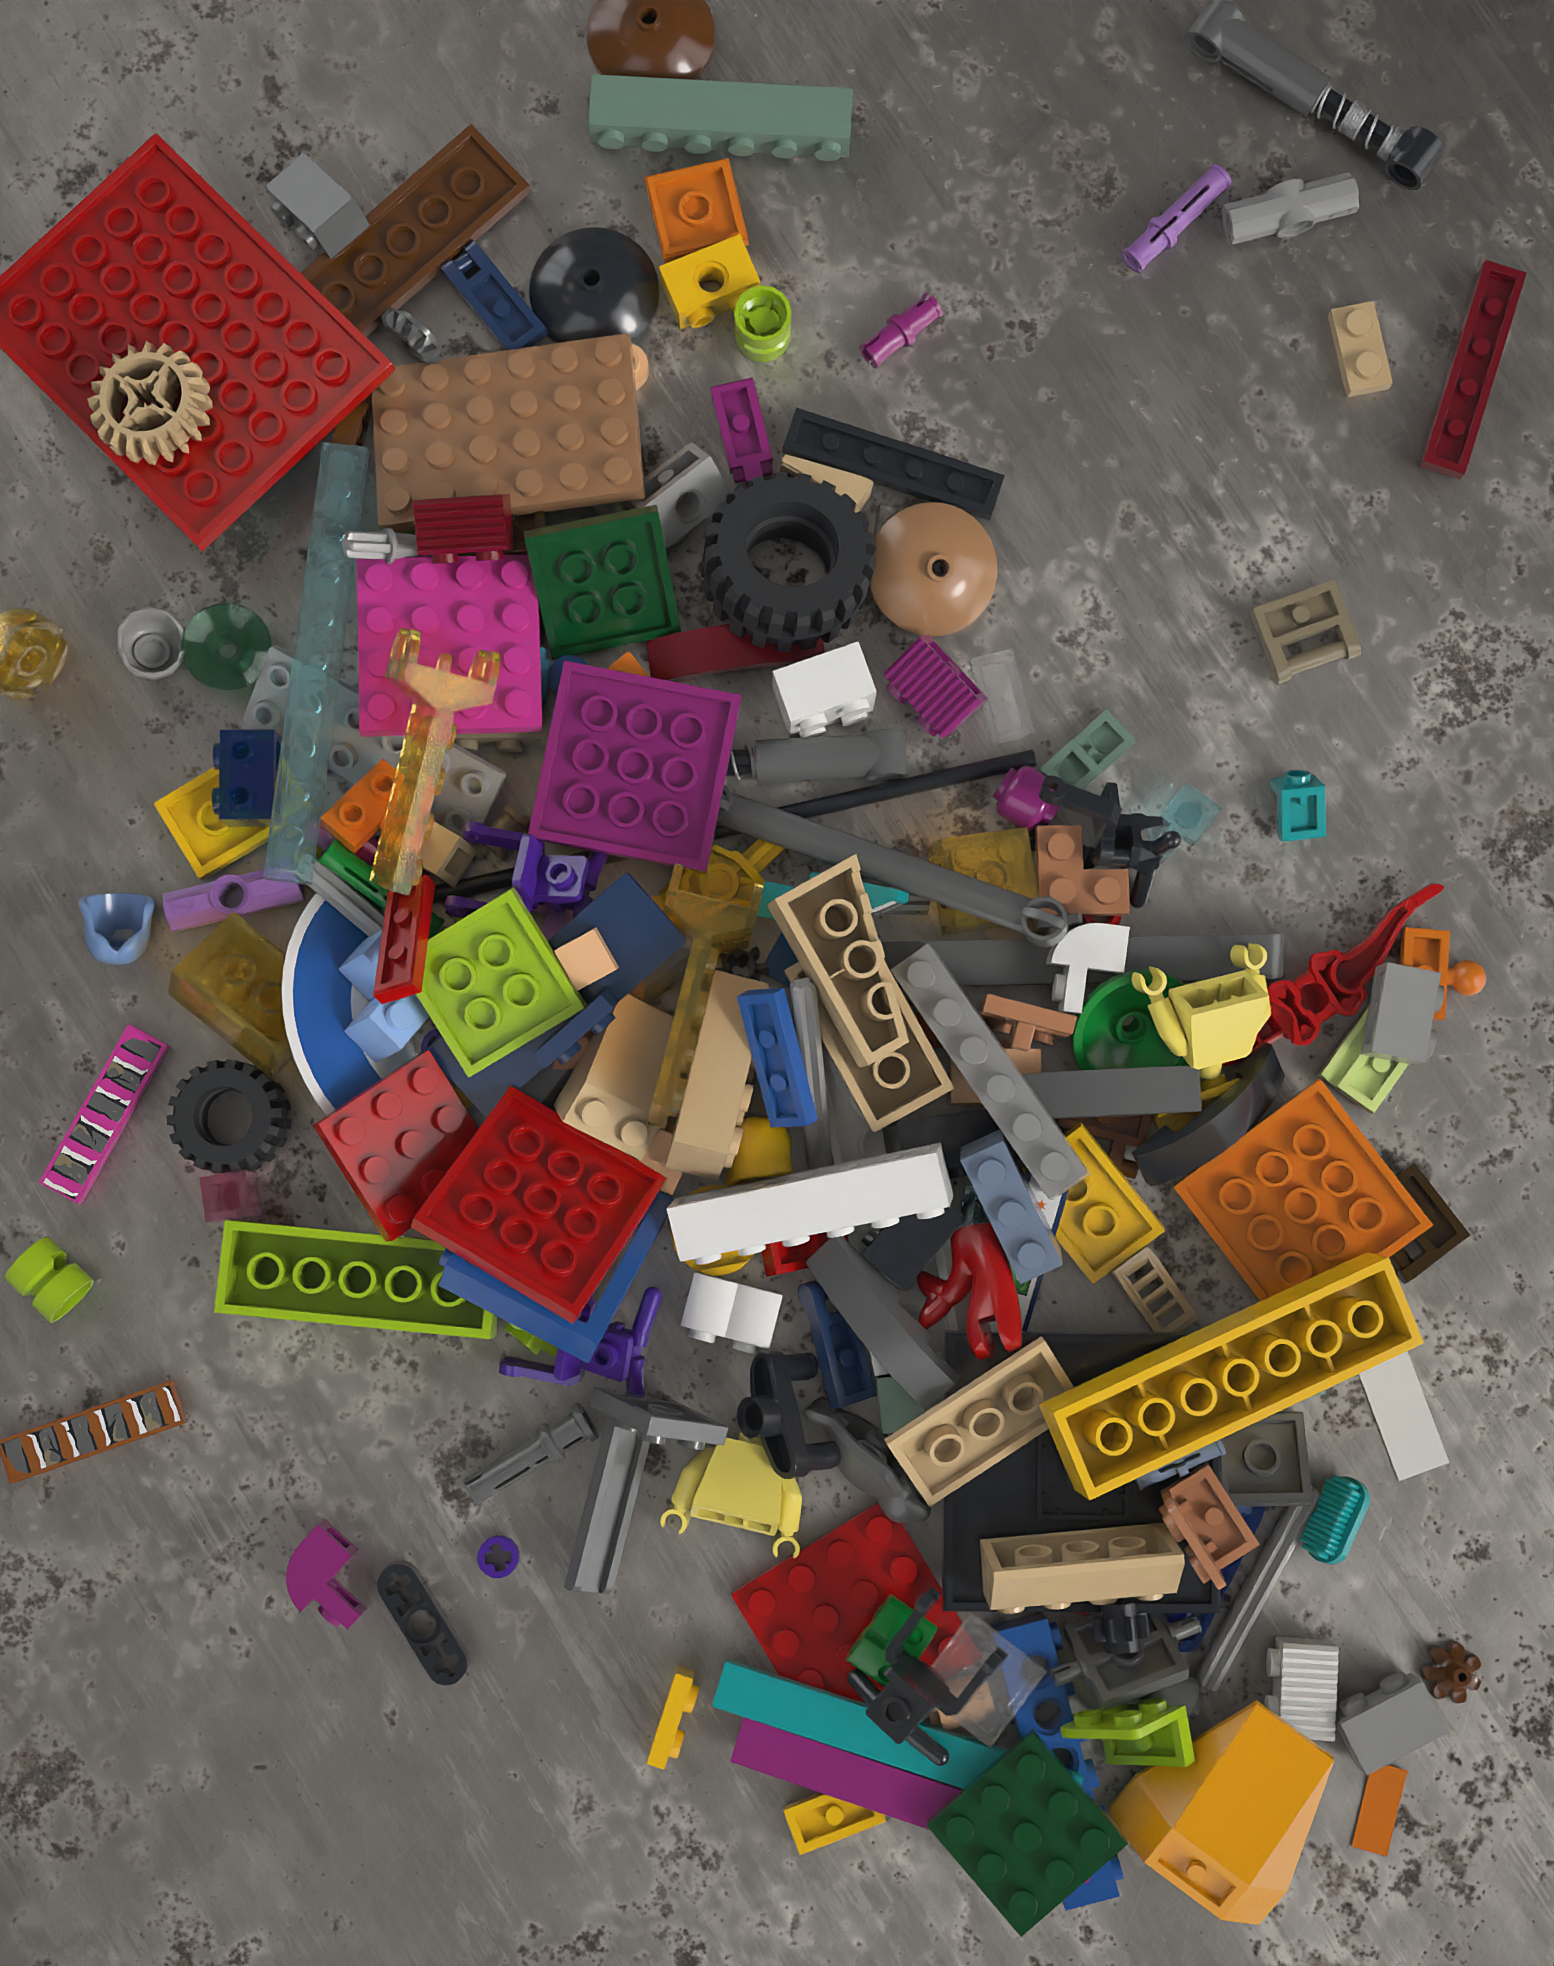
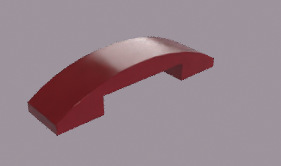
(714, 651)

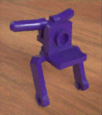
(536, 877)
(615, 1357)

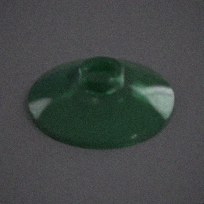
(220, 626)

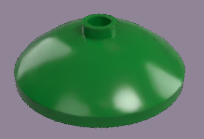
(1103, 1041)

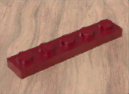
(1472, 369)

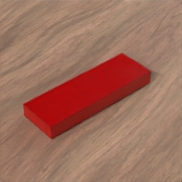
(404, 942)

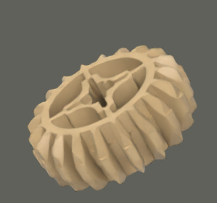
(150, 377)

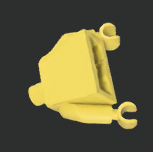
(1212, 1017)
(738, 1489)

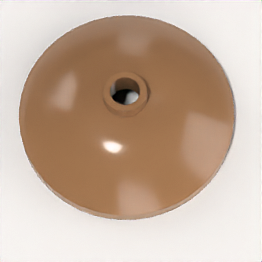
(903, 574)

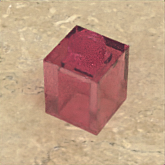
(230, 1196)

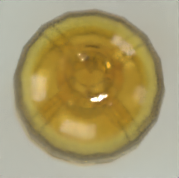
(29, 651)

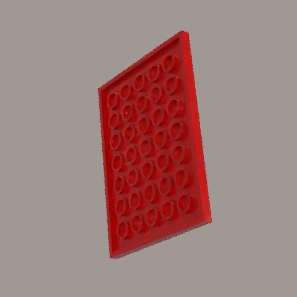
(180, 267)

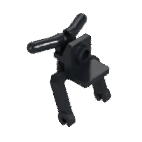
(1119, 838)
(916, 1689)

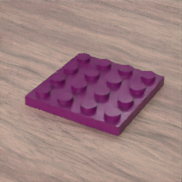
(635, 766)

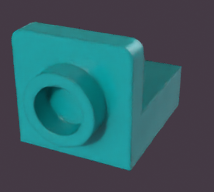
(1300, 805)

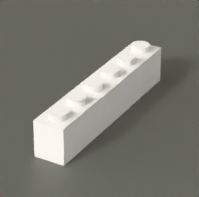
(811, 1203)

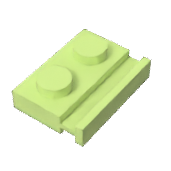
(1358, 1076)

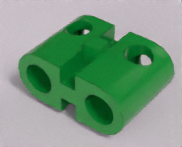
(869, 1649)

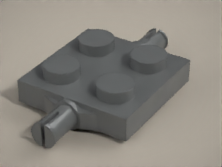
(1127, 1675)

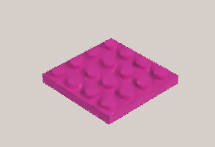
(457, 612)

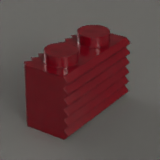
(463, 526)

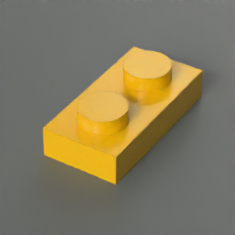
(668, 1737)
(825, 1819)

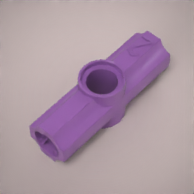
(207, 905)

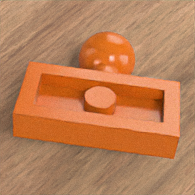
(362, 808)
(1430, 951)

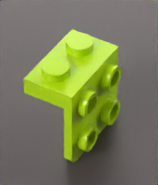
(1137, 1733)

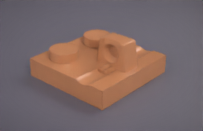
(1028, 1022)

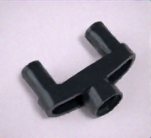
(775, 1418)

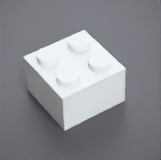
(824, 691)

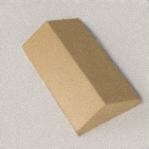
(979, 1422)

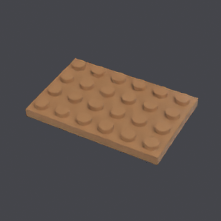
(521, 422)

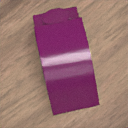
(313, 1571)

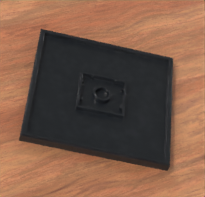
(1033, 1491)

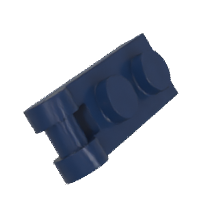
(493, 299)
(838, 1349)

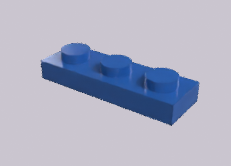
(777, 1057)

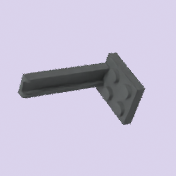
(617, 1473)

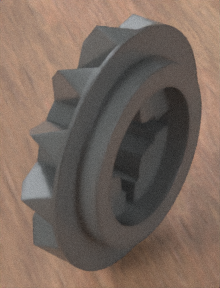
(412, 335)

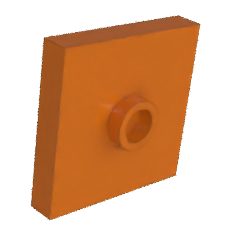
(694, 208)

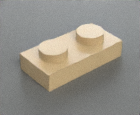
(1360, 349)

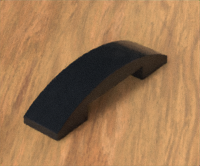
(1218, 1126)

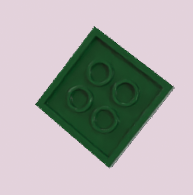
(603, 581)
(1027, 1832)

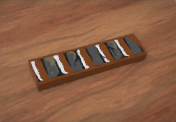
(92, 1431)

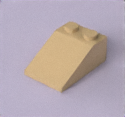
(618, 1076)

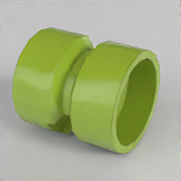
(762, 323)
(49, 1279)

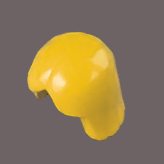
(761, 1153)

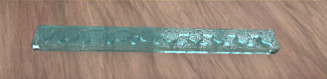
(316, 666)

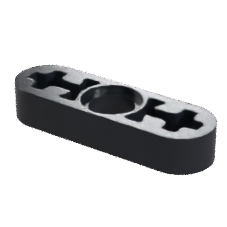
(417, 1642)

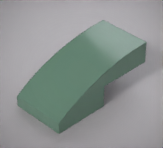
(1090, 751)

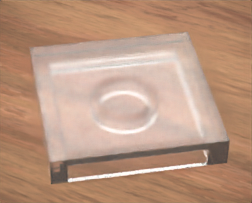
(1001, 1693)

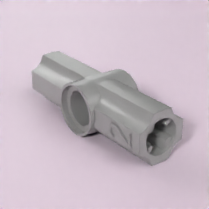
(1290, 208)

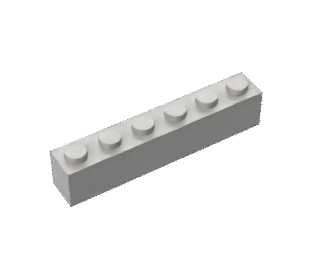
(990, 1072)

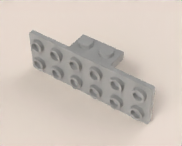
(469, 780)

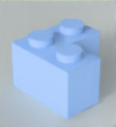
(379, 1027)

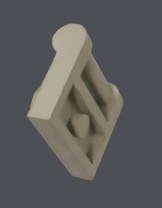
(1301, 617)

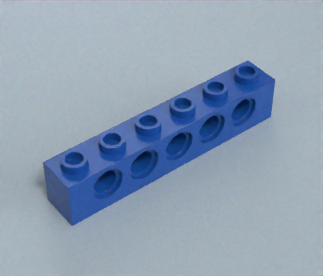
(1040, 1638)

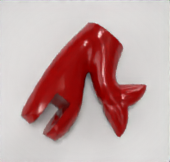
(984, 1267)

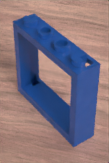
(507, 1303)

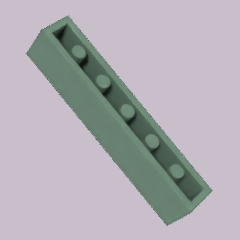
(720, 116)

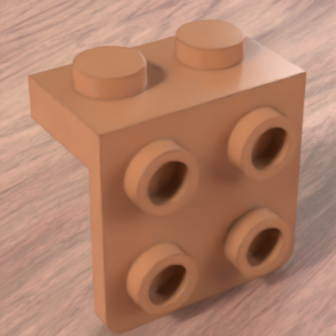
(1206, 1517)

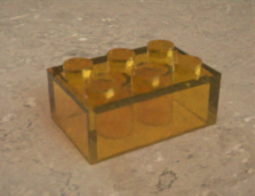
(237, 992)

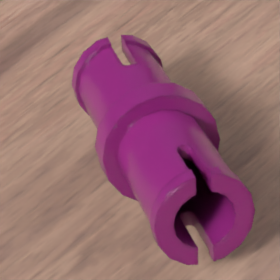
(900, 330)

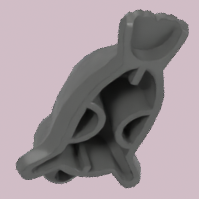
(869, 1462)

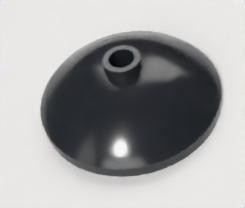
(617, 305)

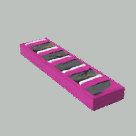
(104, 1114)

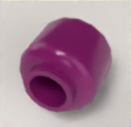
(1019, 799)

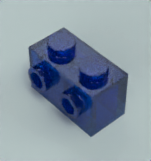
(246, 776)

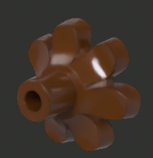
(1451, 1672)

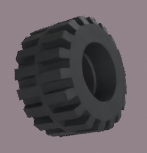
(192, 1110)

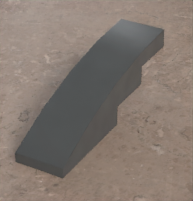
(1118, 1091)
(880, 1322)

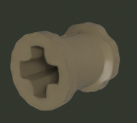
(511, 821)

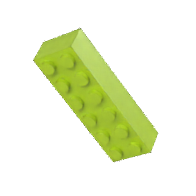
(341, 1280)

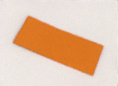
(1379, 1810)

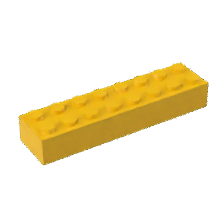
(1230, 1374)

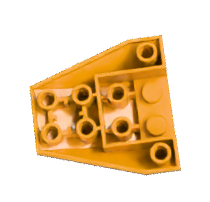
(1233, 1817)

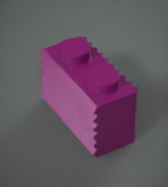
(934, 687)

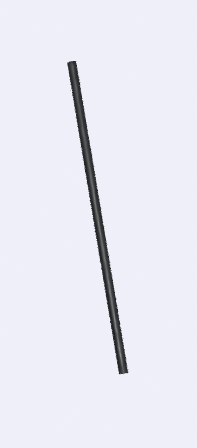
(804, 809)

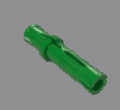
(358, 874)

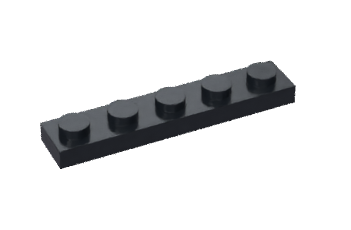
(893, 463)

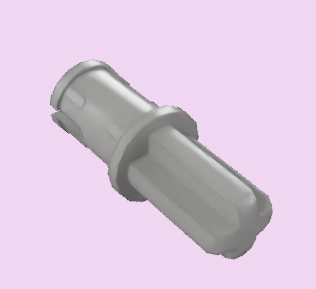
(380, 545)

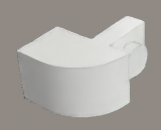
(1085, 948)

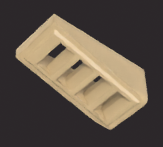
(855, 486)
(1125, 1269)

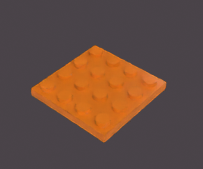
(1301, 1196)

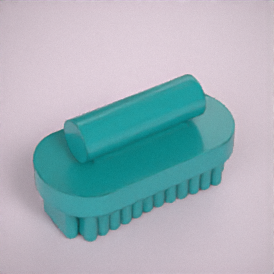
(1336, 1519)

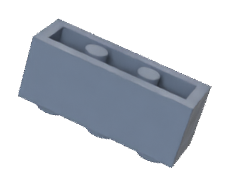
(1011, 1206)

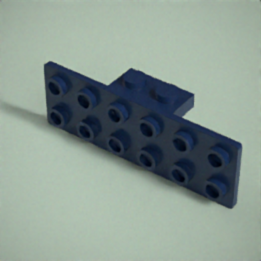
(639, 941)

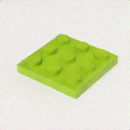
(494, 983)

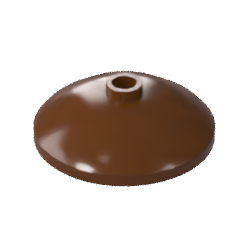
(671, 47)

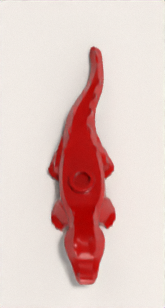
(1333, 980)

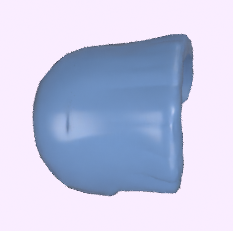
(113, 912)

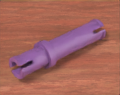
(1142, 251)

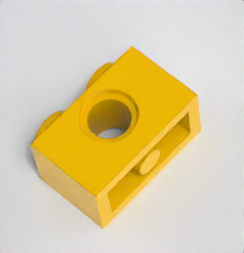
(723, 262)

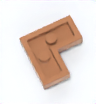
(1064, 879)

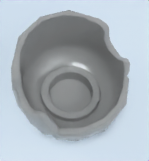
(150, 643)

